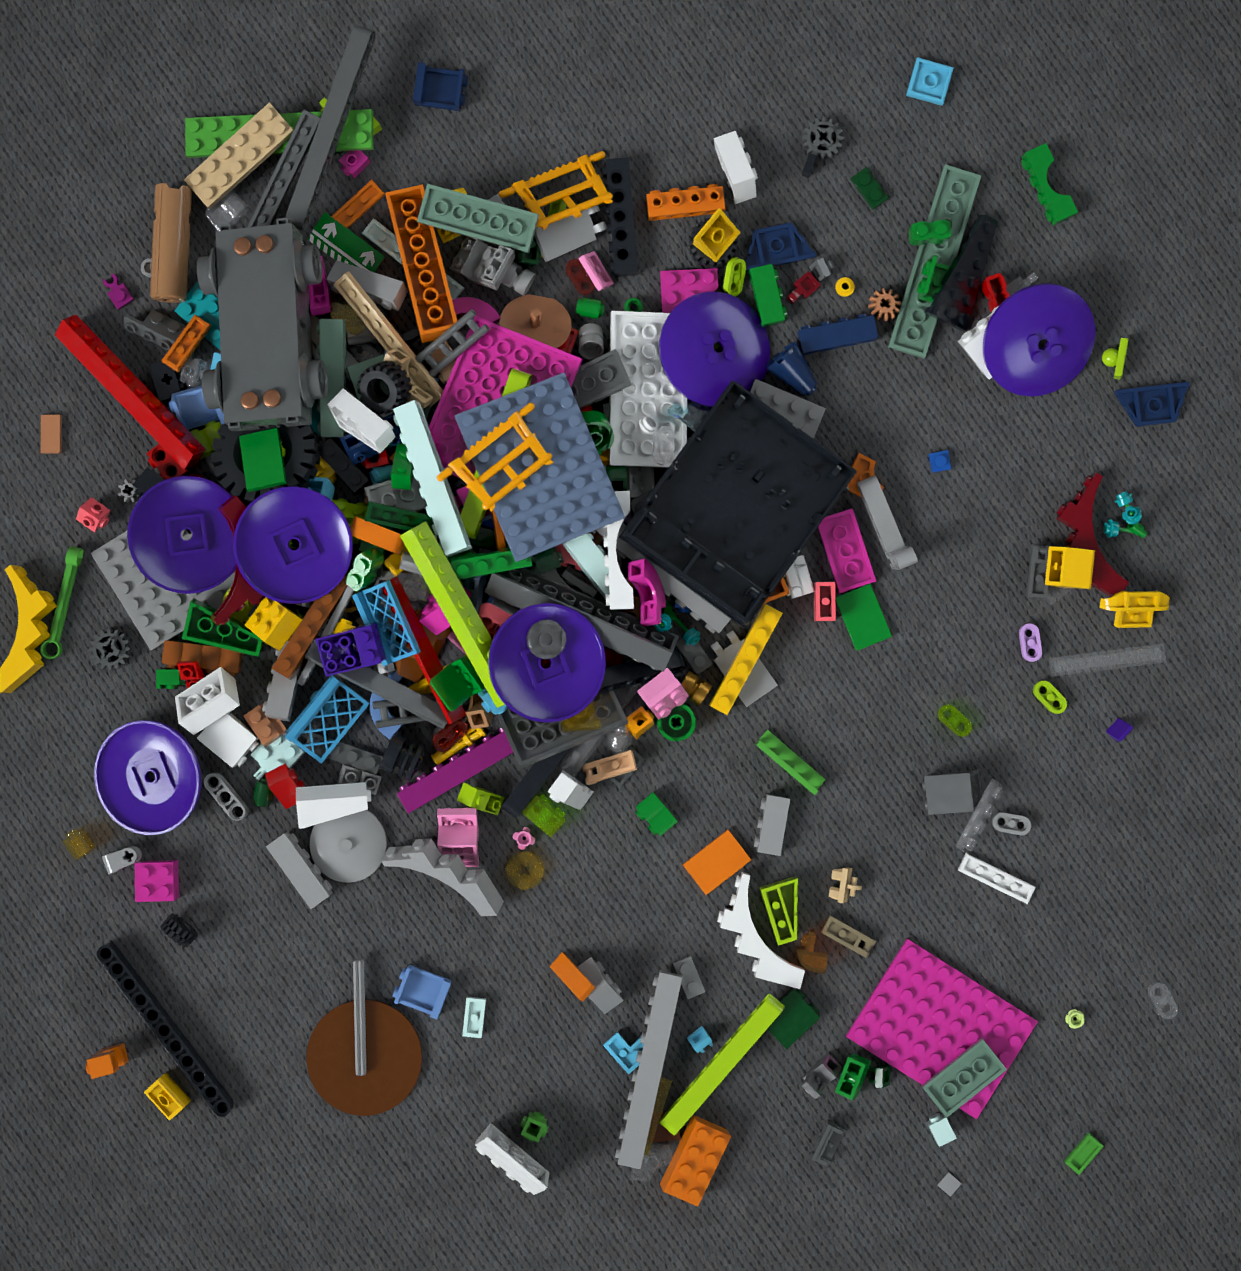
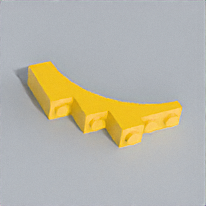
(31, 632)

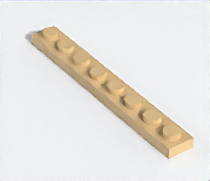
(385, 332)

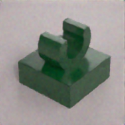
(882, 1076)

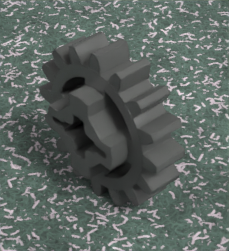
(818, 132)
(107, 656)

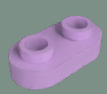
(1032, 642)

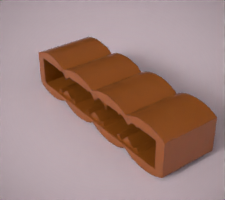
(208, 657)

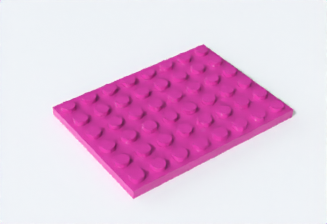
(482, 377)
(933, 1013)

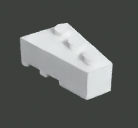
(736, 166)
(361, 421)
(569, 791)

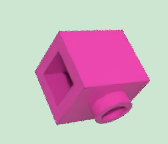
(354, 162)

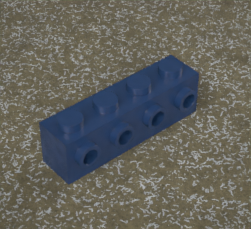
(360, 451)

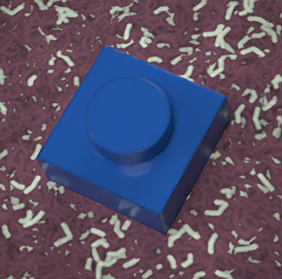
(939, 461)

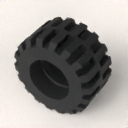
(703, 259)
(393, 377)

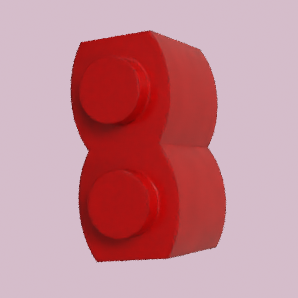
(995, 290)

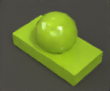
(1113, 357)

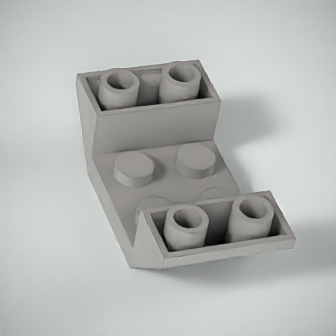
(482, 263)

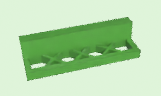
(790, 762)

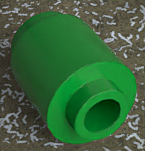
(590, 308)

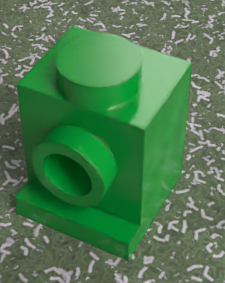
(168, 677)

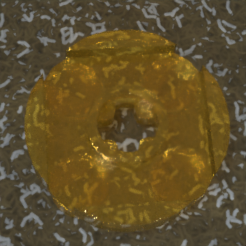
(527, 859)

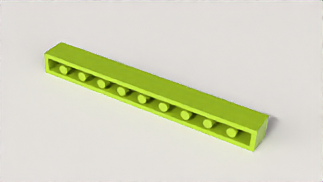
(452, 601)

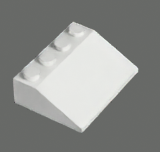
(513, 1160)

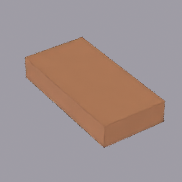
(51, 434)

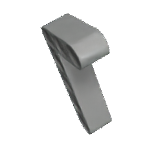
(885, 525)

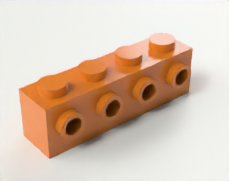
(685, 203)

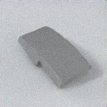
(353, 775)

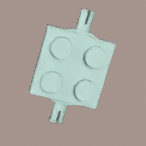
(275, 755)

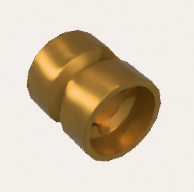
(696, 689)

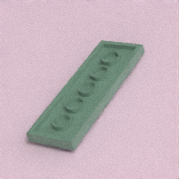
(478, 218)

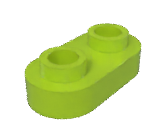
(734, 276)
(1049, 697)

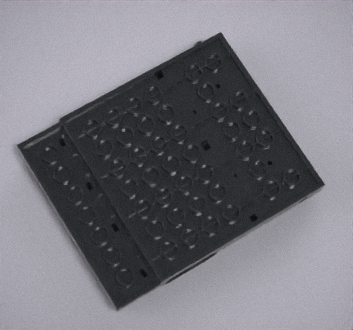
(721, 527)

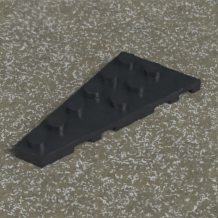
(962, 281)

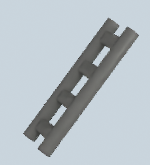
(452, 331)
(403, 719)

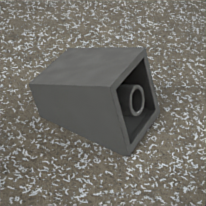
(952, 792)

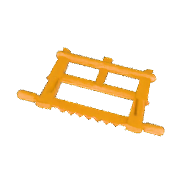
(593, 180)
(475, 485)

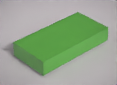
(1083, 1153)

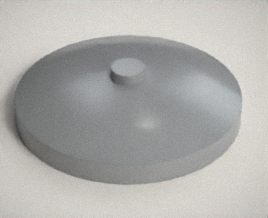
(349, 846)

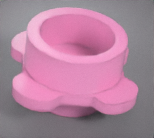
(524, 833)

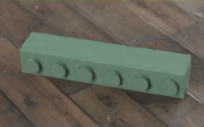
(333, 353)

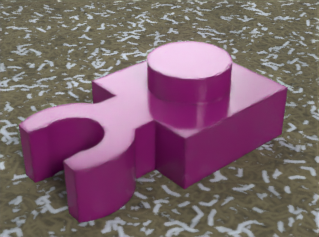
(119, 293)

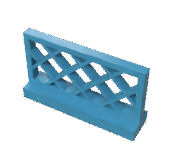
(370, 612)
(311, 711)

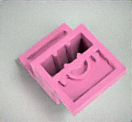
(663, 694)
(459, 834)

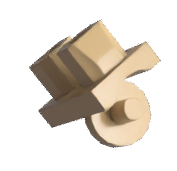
(844, 875)

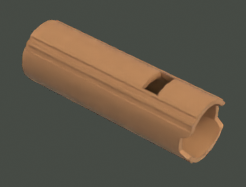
(170, 244)

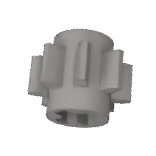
(125, 488)

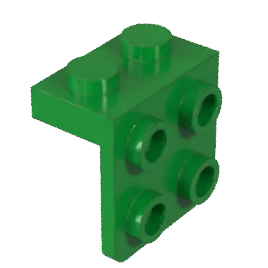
(932, 279)
(457, 683)

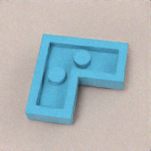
(623, 1052)

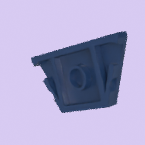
(777, 247)
(1153, 403)

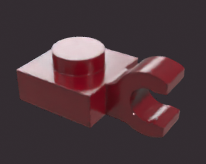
(805, 286)

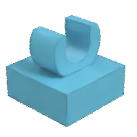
(700, 1039)

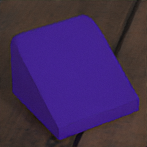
(1119, 730)

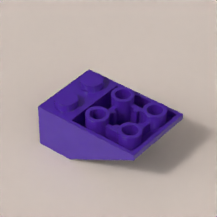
(351, 649)

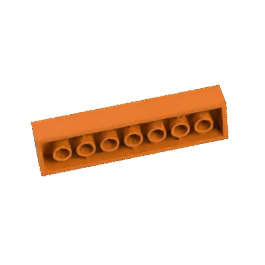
(421, 264)

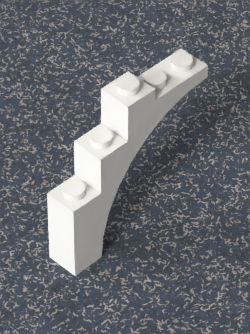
(738, 919)

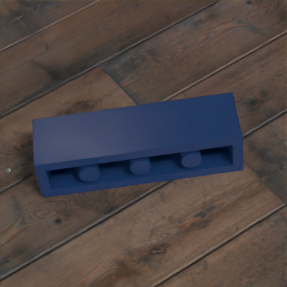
(837, 335)

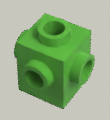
(531, 1133)

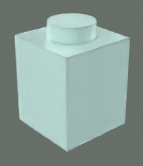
(941, 1129)

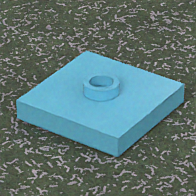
(929, 81)

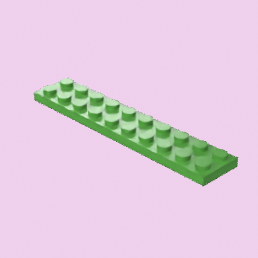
(207, 134)

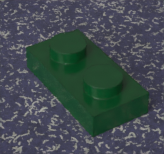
(869, 188)

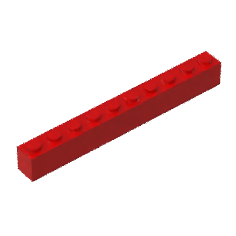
(130, 392)

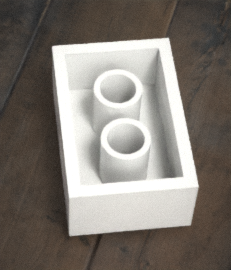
(207, 701)

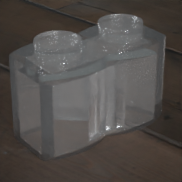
(227, 210)

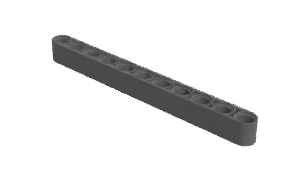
(330, 126)

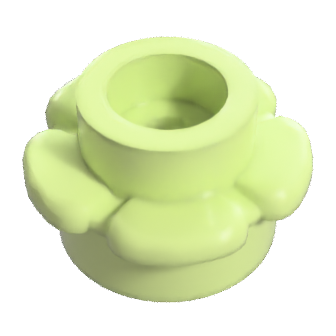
(1078, 1022)

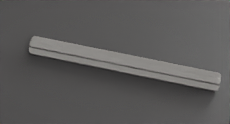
(359, 1017)

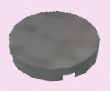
(546, 639)

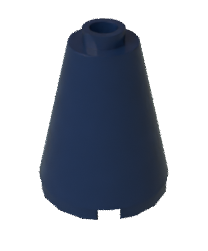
(793, 369)

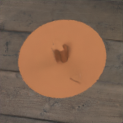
(538, 319)

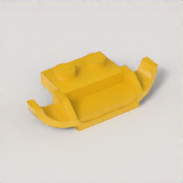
(1135, 607)

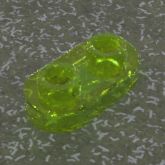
(954, 720)

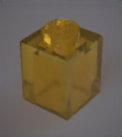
(78, 843)

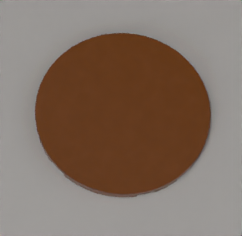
(391, 1059)

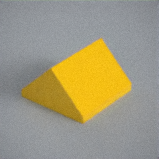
(716, 235)
(167, 1096)

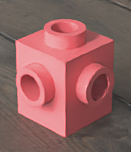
(93, 515)

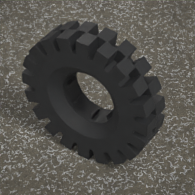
(299, 459)

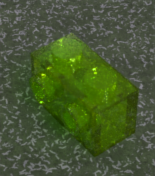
(544, 815)

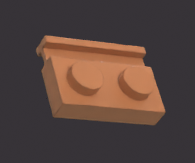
(265, 728)

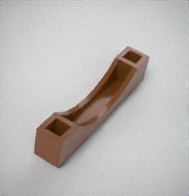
(306, 632)

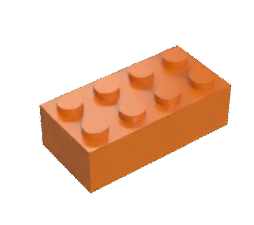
(695, 1160)

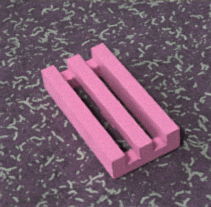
(596, 271)

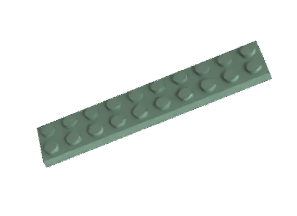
(951, 203)

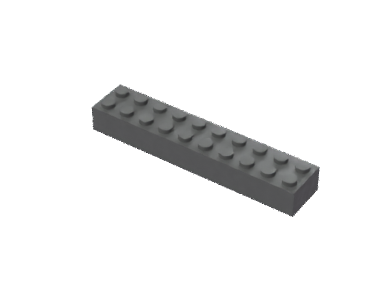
(616, 628)

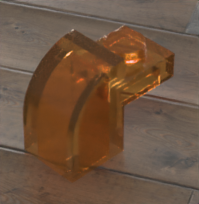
(809, 958)

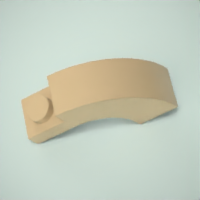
(403, 360)

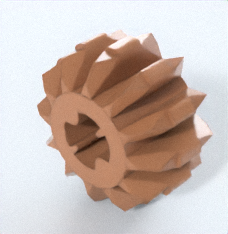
(876, 304)

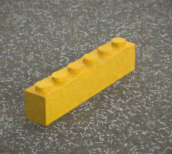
(745, 659)

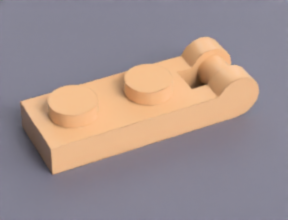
(609, 767)

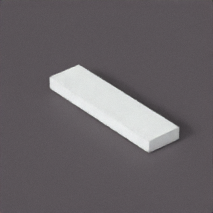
(996, 878)

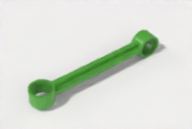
(73, 561)

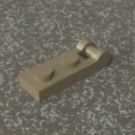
(847, 936)

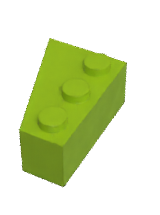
(781, 905)

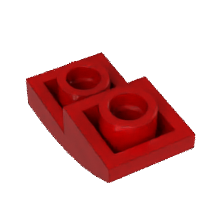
(190, 672)

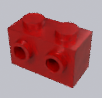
(283, 784)

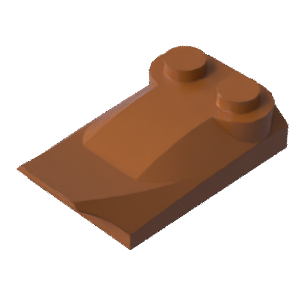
(408, 666)

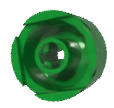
(599, 430)
(680, 732)

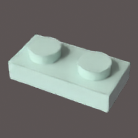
(474, 1017)

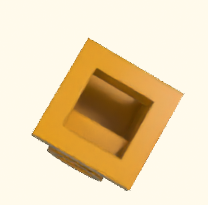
(640, 715)

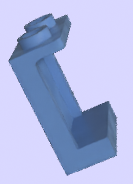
(192, 409)
(422, 990)

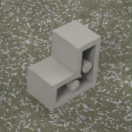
(605, 994)

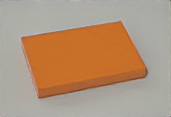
(716, 862)

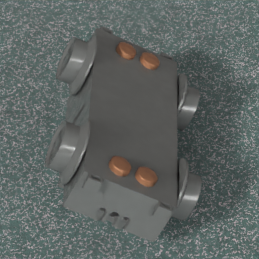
(264, 326)

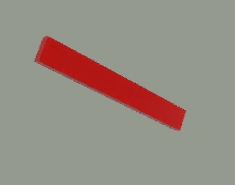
(427, 657)

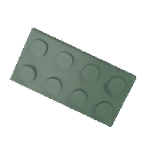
(964, 1077)

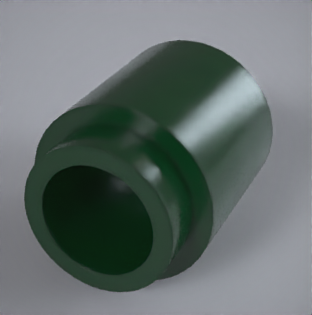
(262, 795)

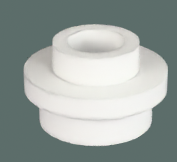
(648, 424)

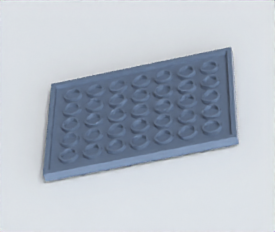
(559, 498)

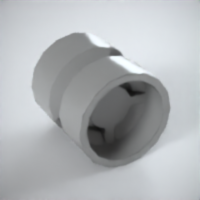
(518, 278)
(591, 341)

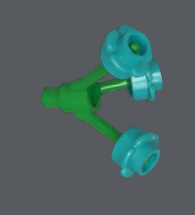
(1131, 515)
(691, 636)

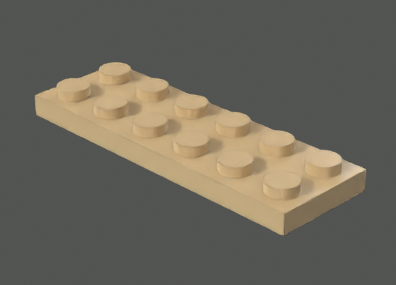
(239, 156)

